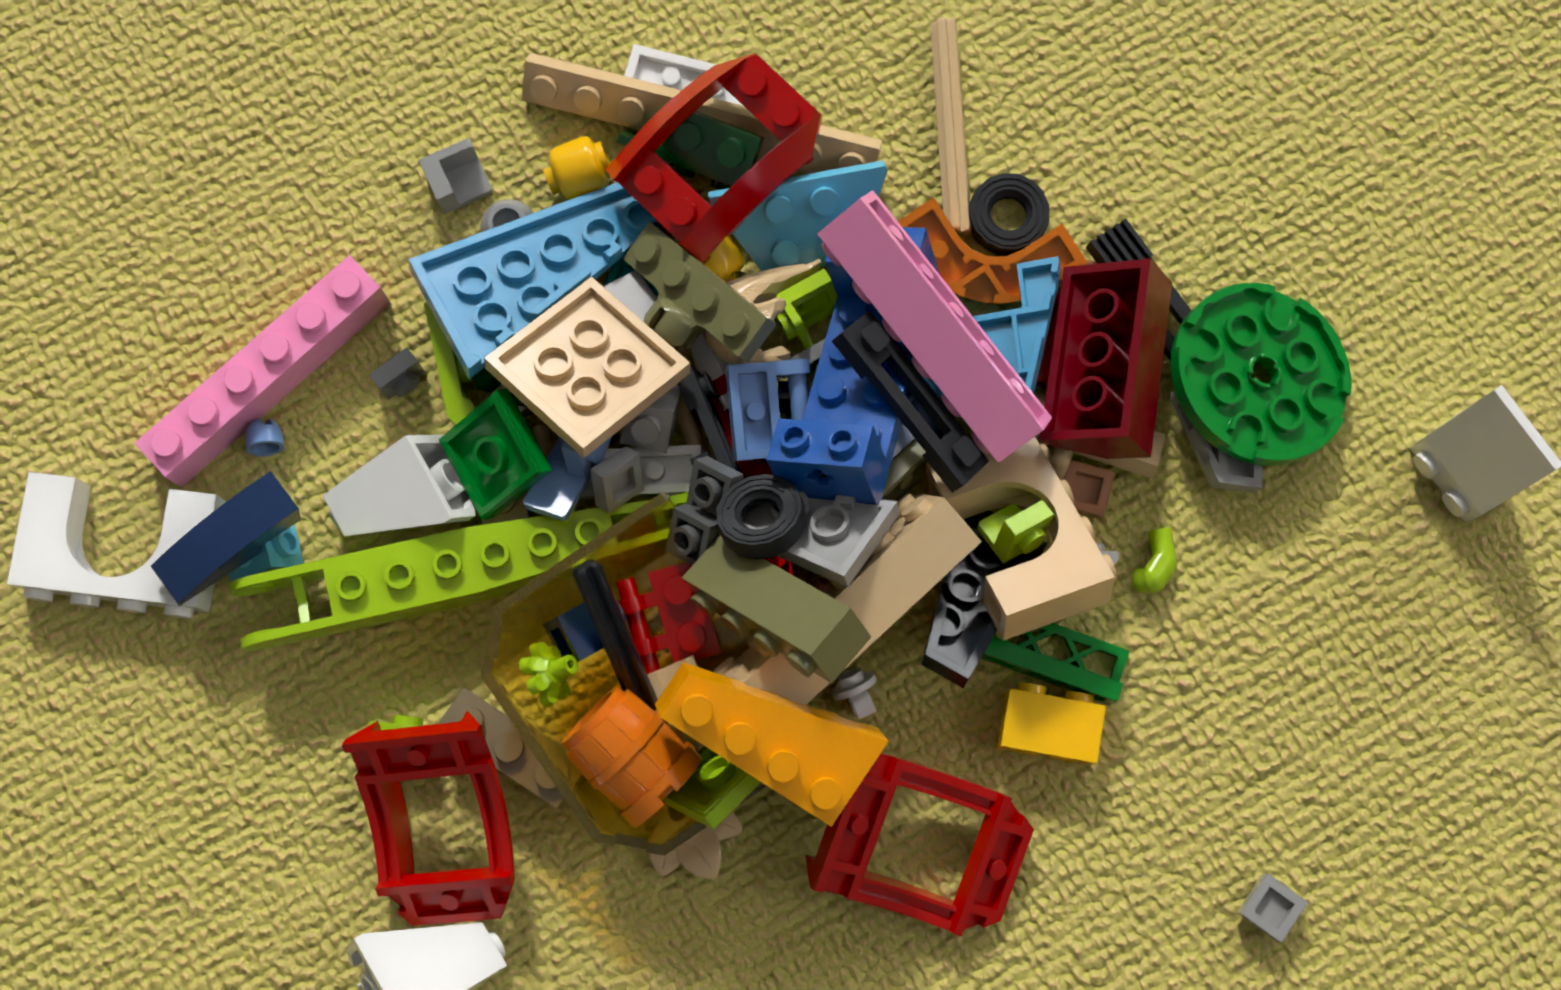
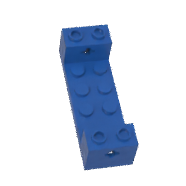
(846, 421)

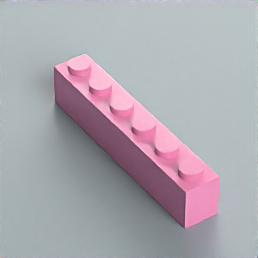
(934, 327)
(263, 372)

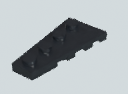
(960, 620)

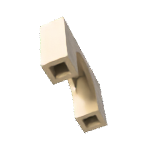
(1064, 578)

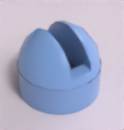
(264, 439)

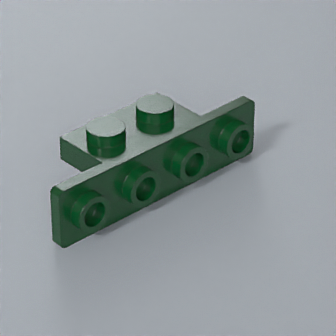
(707, 148)

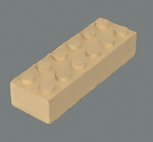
(904, 566)

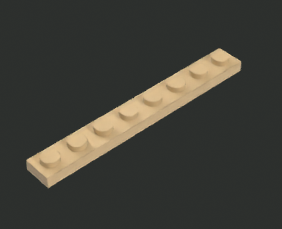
(636, 101)

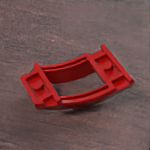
(679, 205)
(423, 753)
(990, 871)

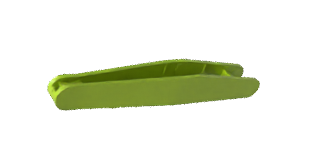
(427, 572)

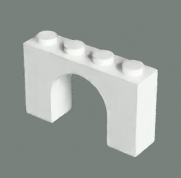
(52, 560)

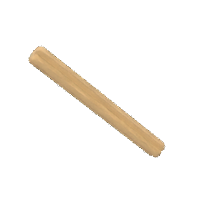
(950, 124)

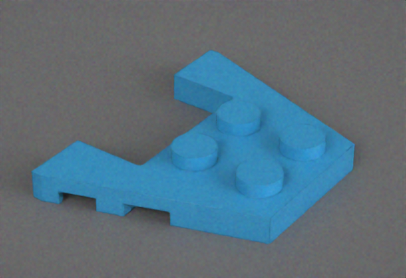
(1023, 331)

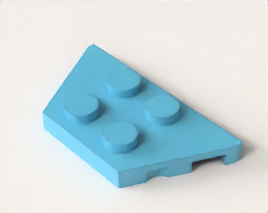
(788, 220)

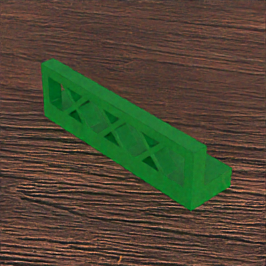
(1059, 672)

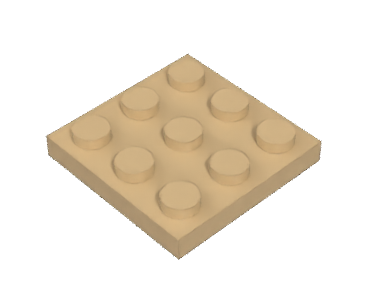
(587, 366)

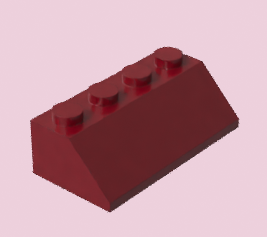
(1107, 359)

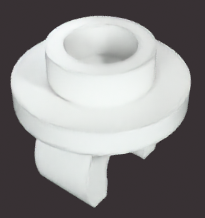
(853, 686)

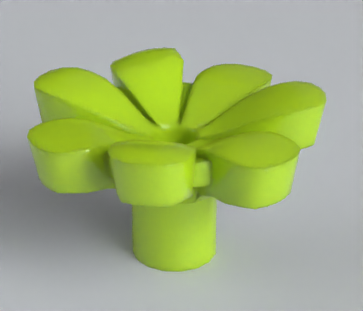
(548, 672)

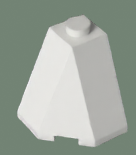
(400, 490)
(427, 958)

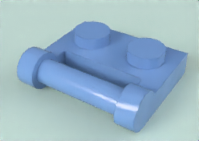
(755, 403)

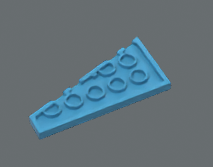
(516, 271)

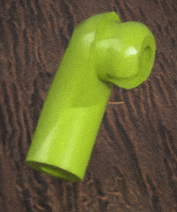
(1160, 566)

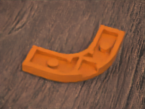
(982, 276)

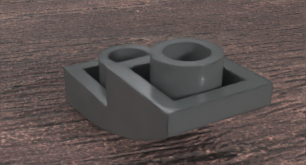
(695, 523)

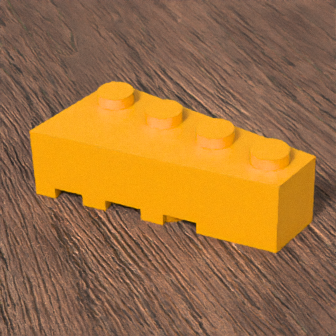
(782, 743)

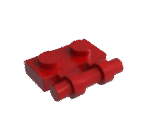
(685, 626)

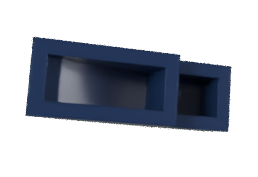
(226, 538)

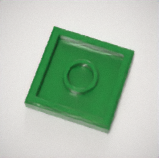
(495, 454)

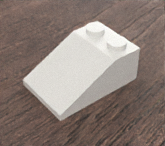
(1484, 455)

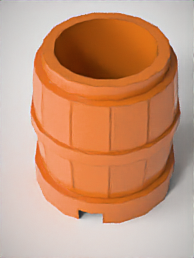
(630, 754)

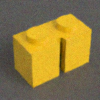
(1051, 725)

